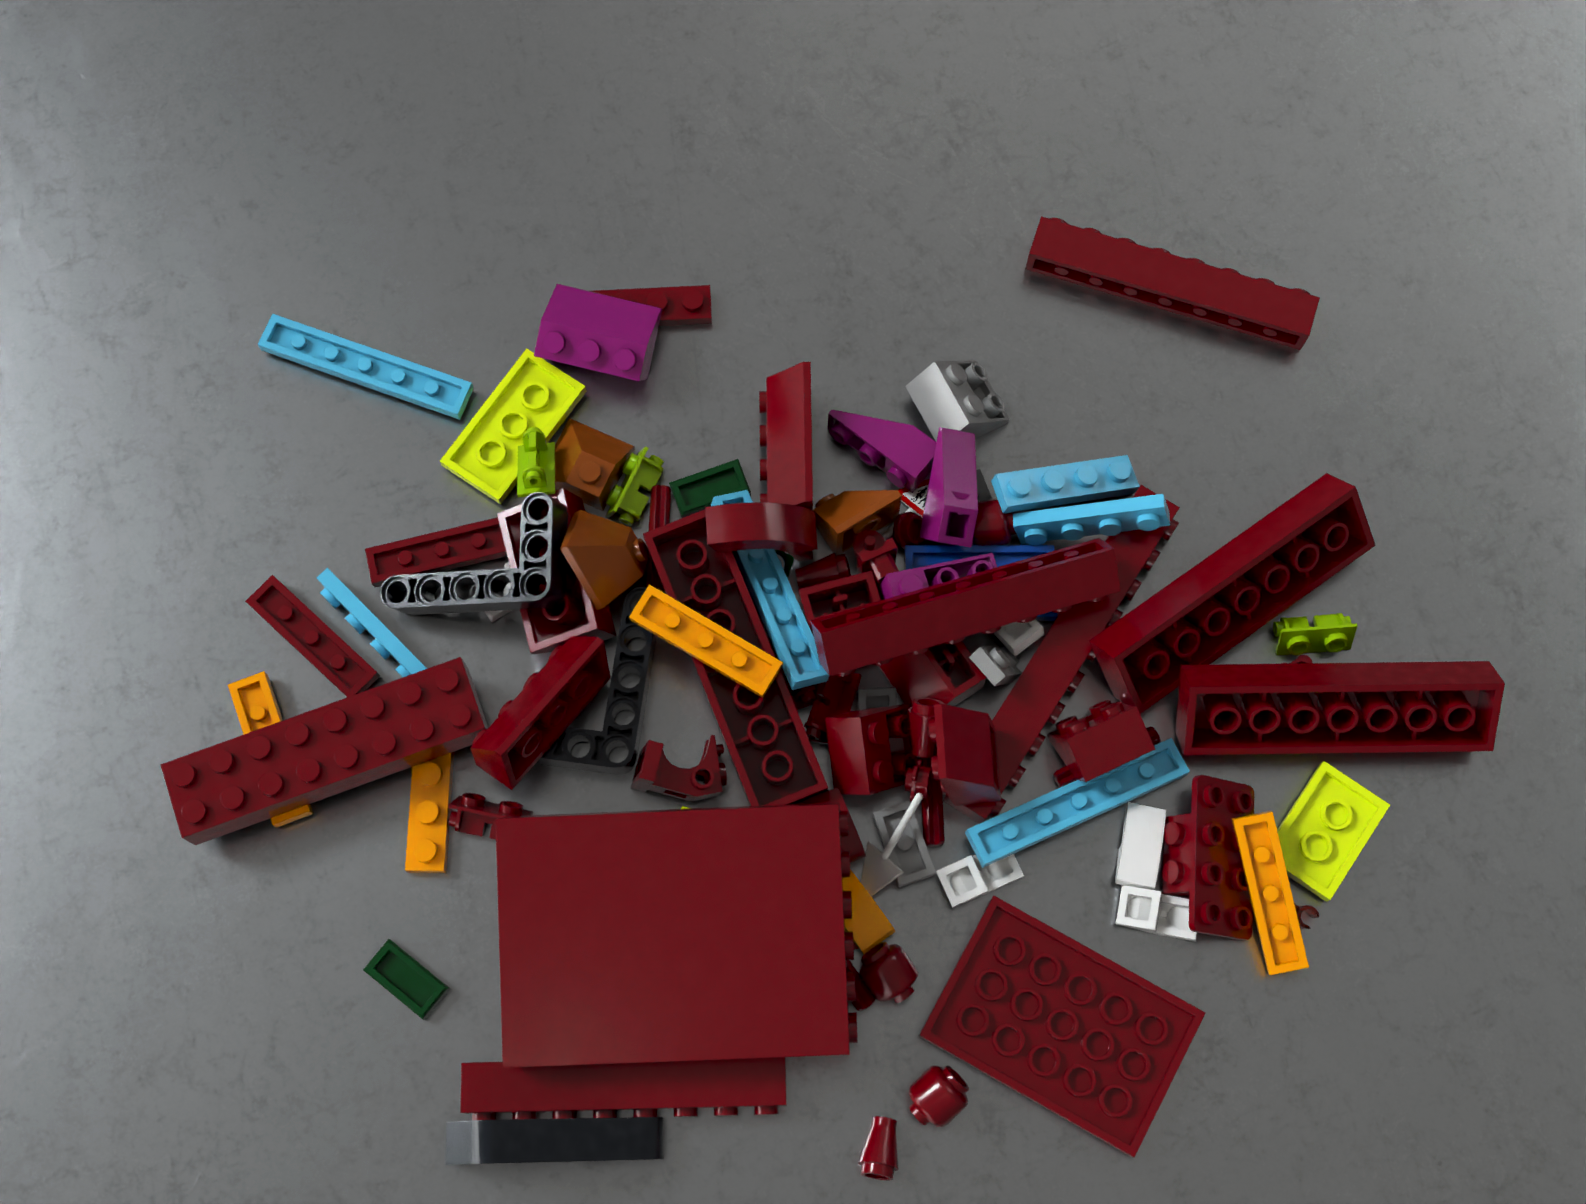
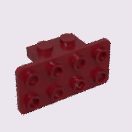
(1205, 858)

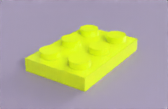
(1328, 829)

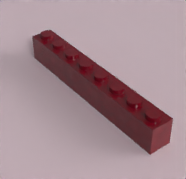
(1172, 282)
(965, 607)
(624, 1086)

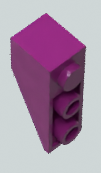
(892, 446)
(952, 490)
(926, 576)

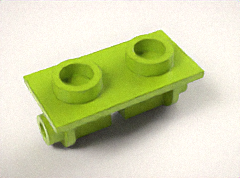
(535, 464)
(639, 472)
(1330, 634)

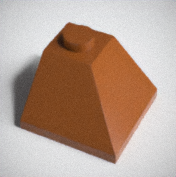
(589, 462)
(851, 512)
(603, 556)

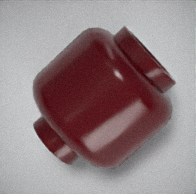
(992, 524)
(888, 972)
(938, 1096)

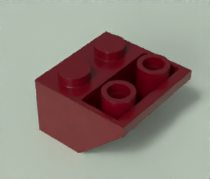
(837, 596)
(938, 674)
(1101, 739)
(870, 749)
(965, 755)

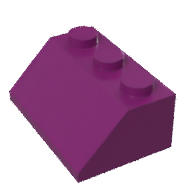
(598, 332)

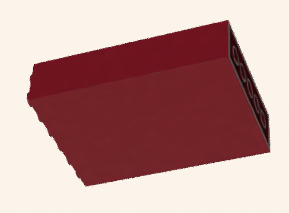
(674, 935)

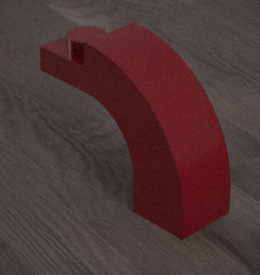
(762, 527)

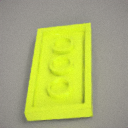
(527, 397)

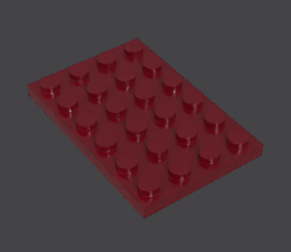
(1063, 1026)

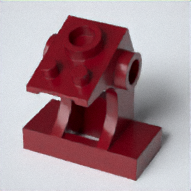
(659, 775)

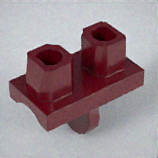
(875, 554)

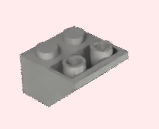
(957, 398)

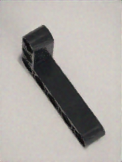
(491, 582)
(619, 699)
(553, 1140)

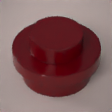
(907, 529)

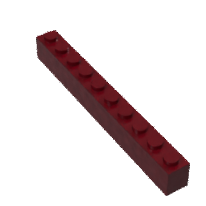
(1058, 662)

